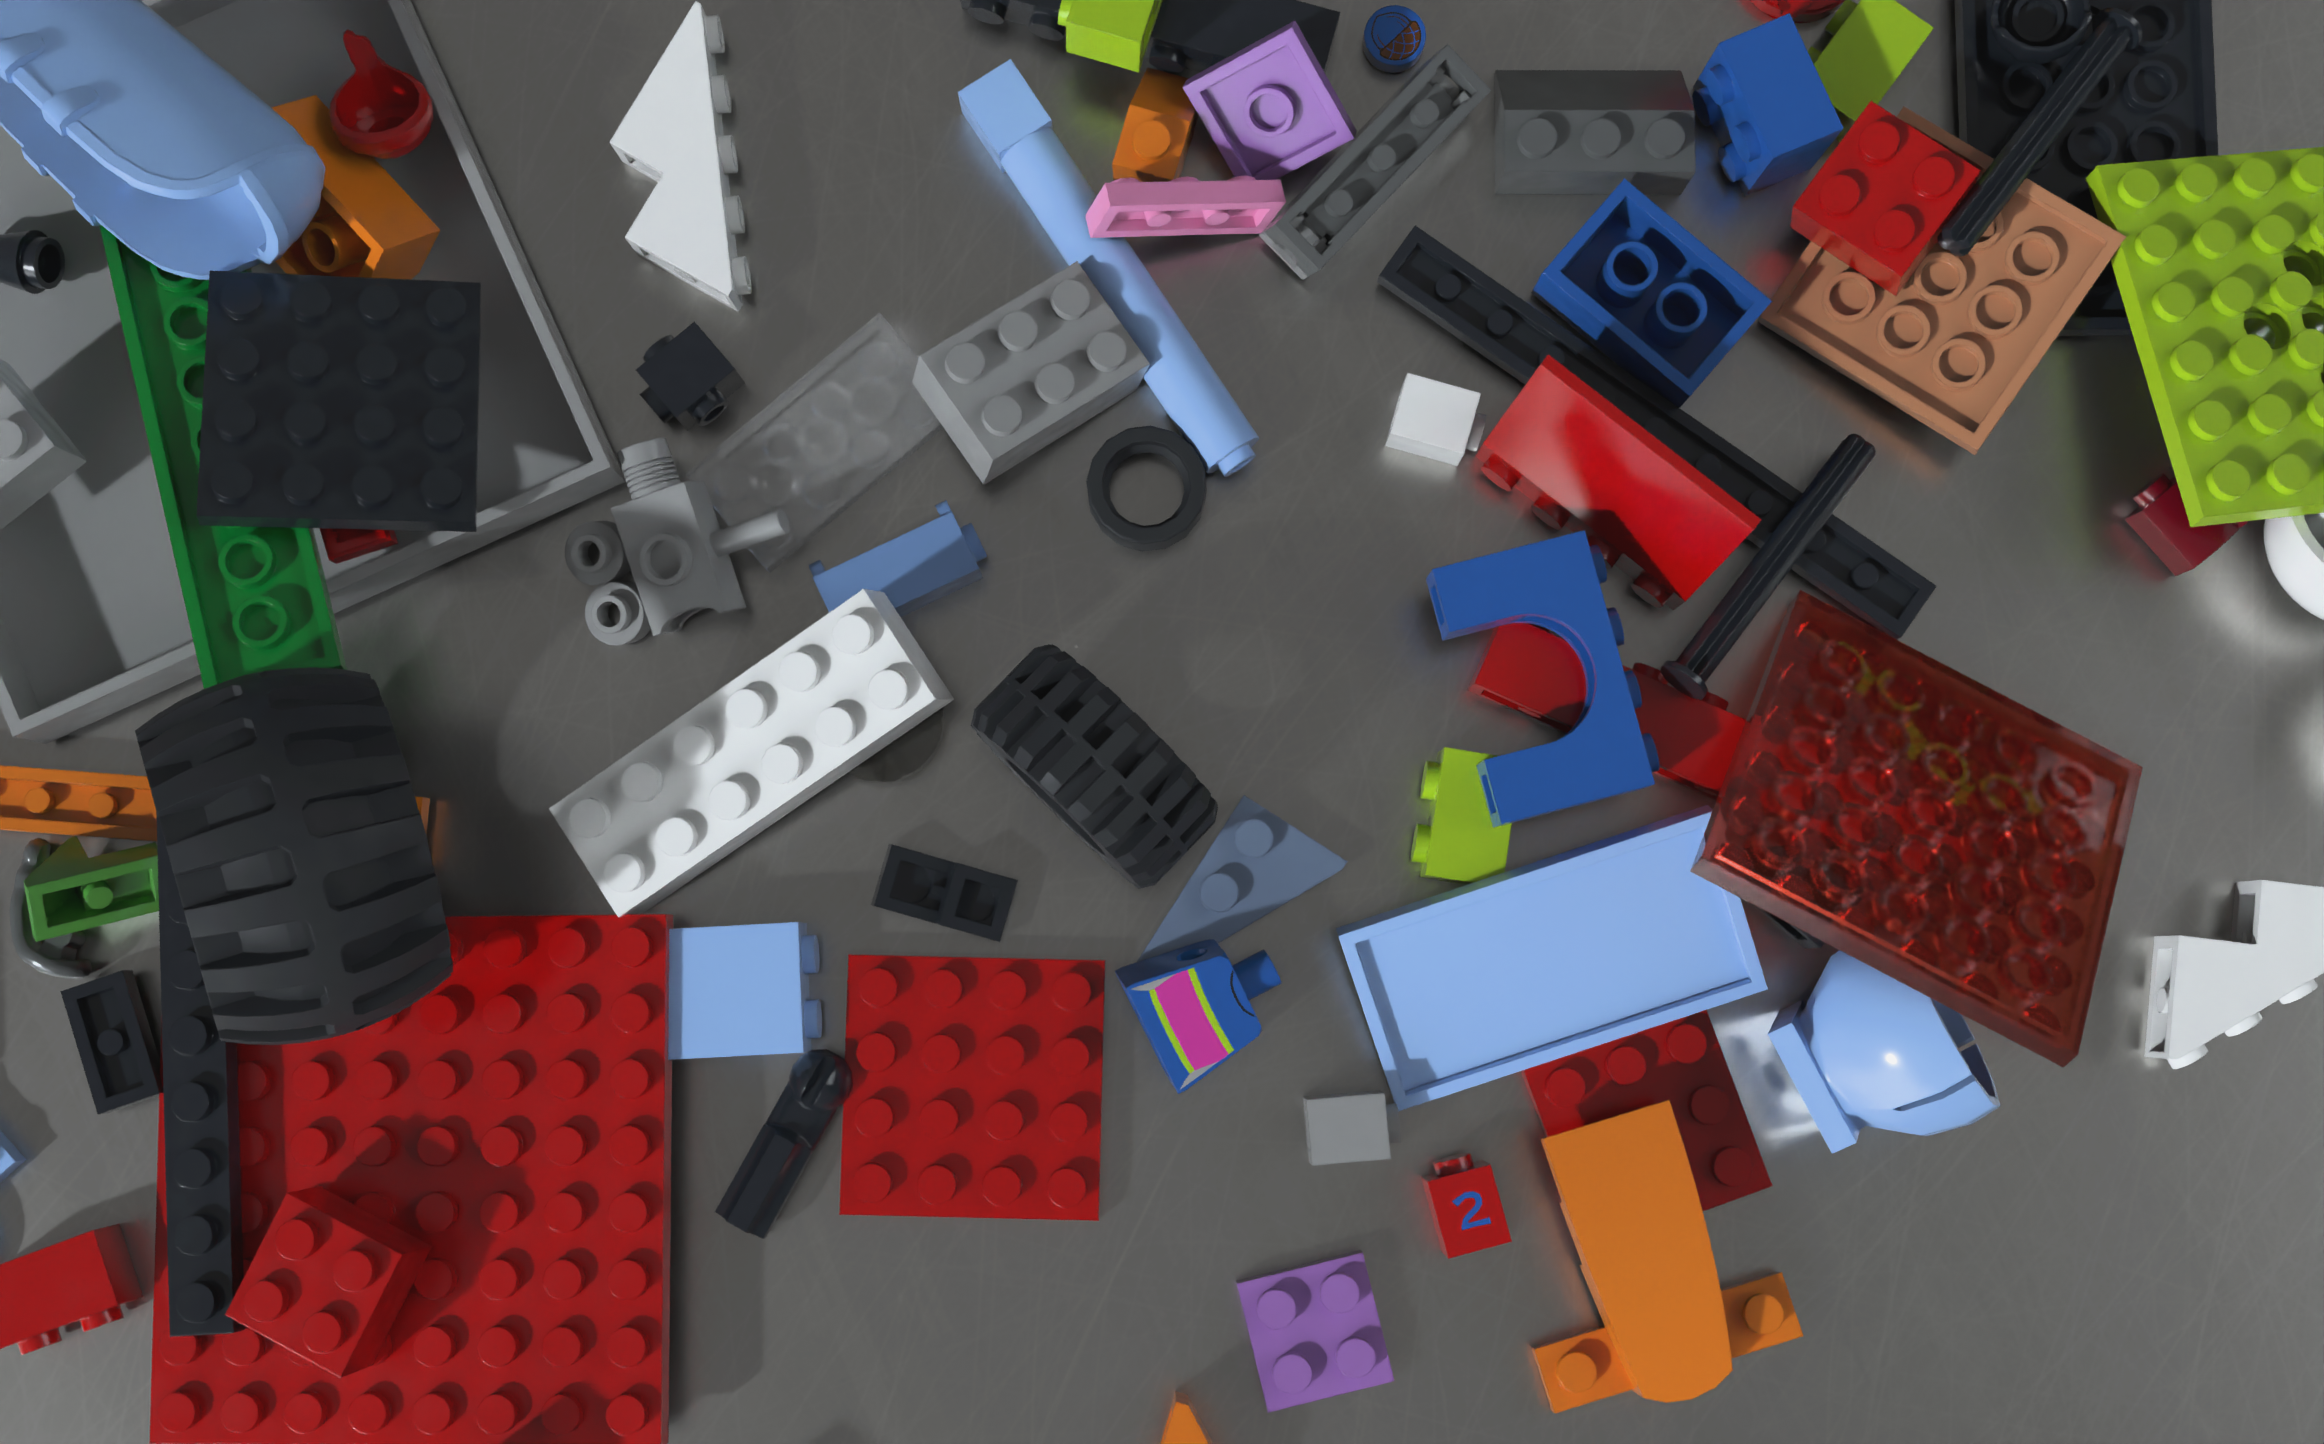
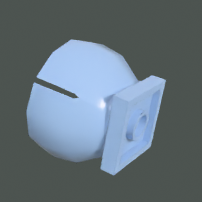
(1880, 1057)

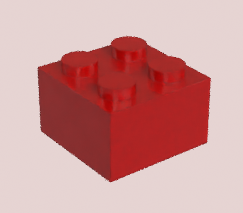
(1883, 198)
(328, 1280)

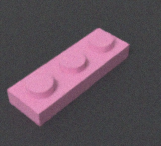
(1184, 207)

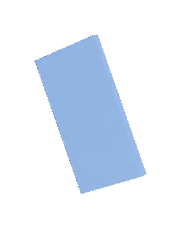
(1549, 960)

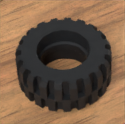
(1095, 765)

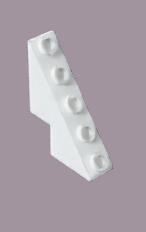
(681, 144)
(2222, 985)

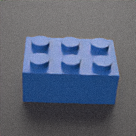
(1650, 294)

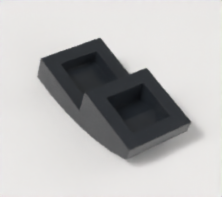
(944, 892)

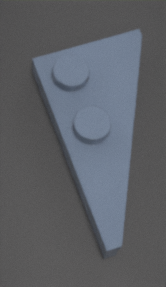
(1243, 877)

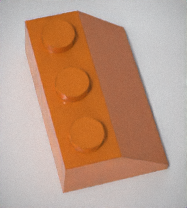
(364, 215)

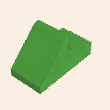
(85, 892)

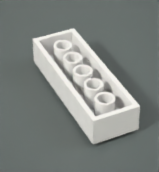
(751, 753)

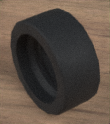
(1158, 442)

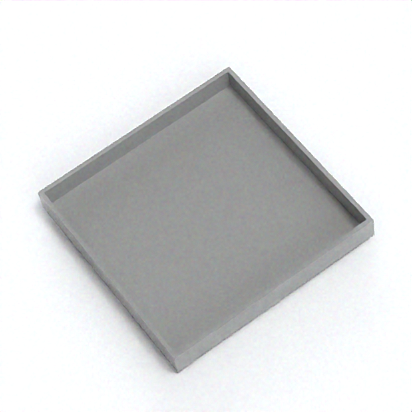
(90, 567)

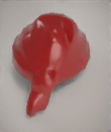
(378, 106)

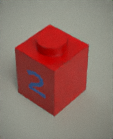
(1465, 1205)

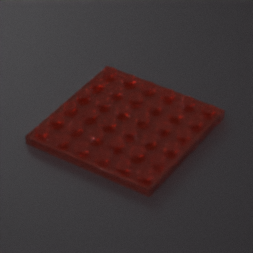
(1925, 827)

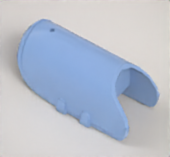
(153, 136)

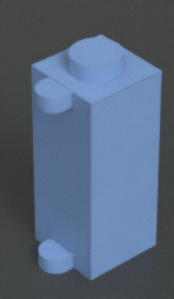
(908, 568)

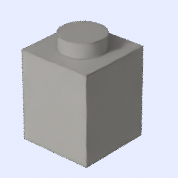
(1350, 1127)

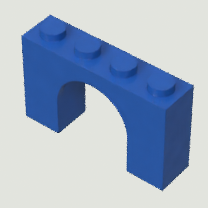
(1559, 589)

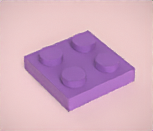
(1270, 106)
(1315, 1331)

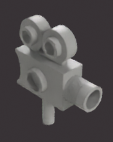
(670, 546)

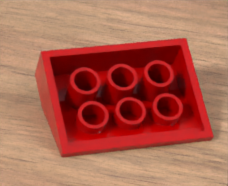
(1617, 482)

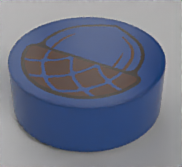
(1394, 38)

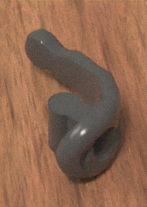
(56, 954)

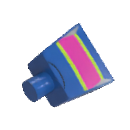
(1197, 1006)

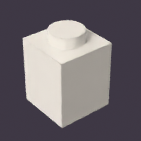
(1436, 420)

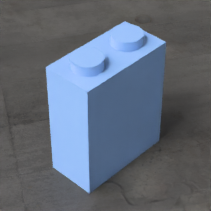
(742, 990)

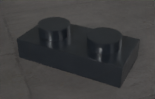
(114, 1041)

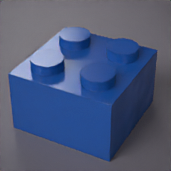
(1765, 106)

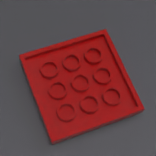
(973, 1087)

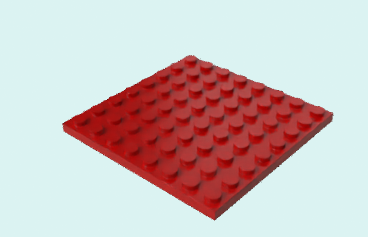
(517, 1137)

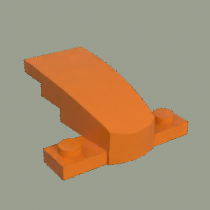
(1649, 1271)

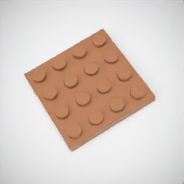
(1961, 326)

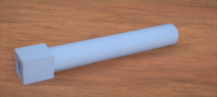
(1027, 148)

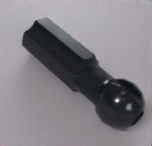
(815, 1089)

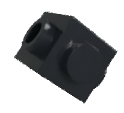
(688, 378)

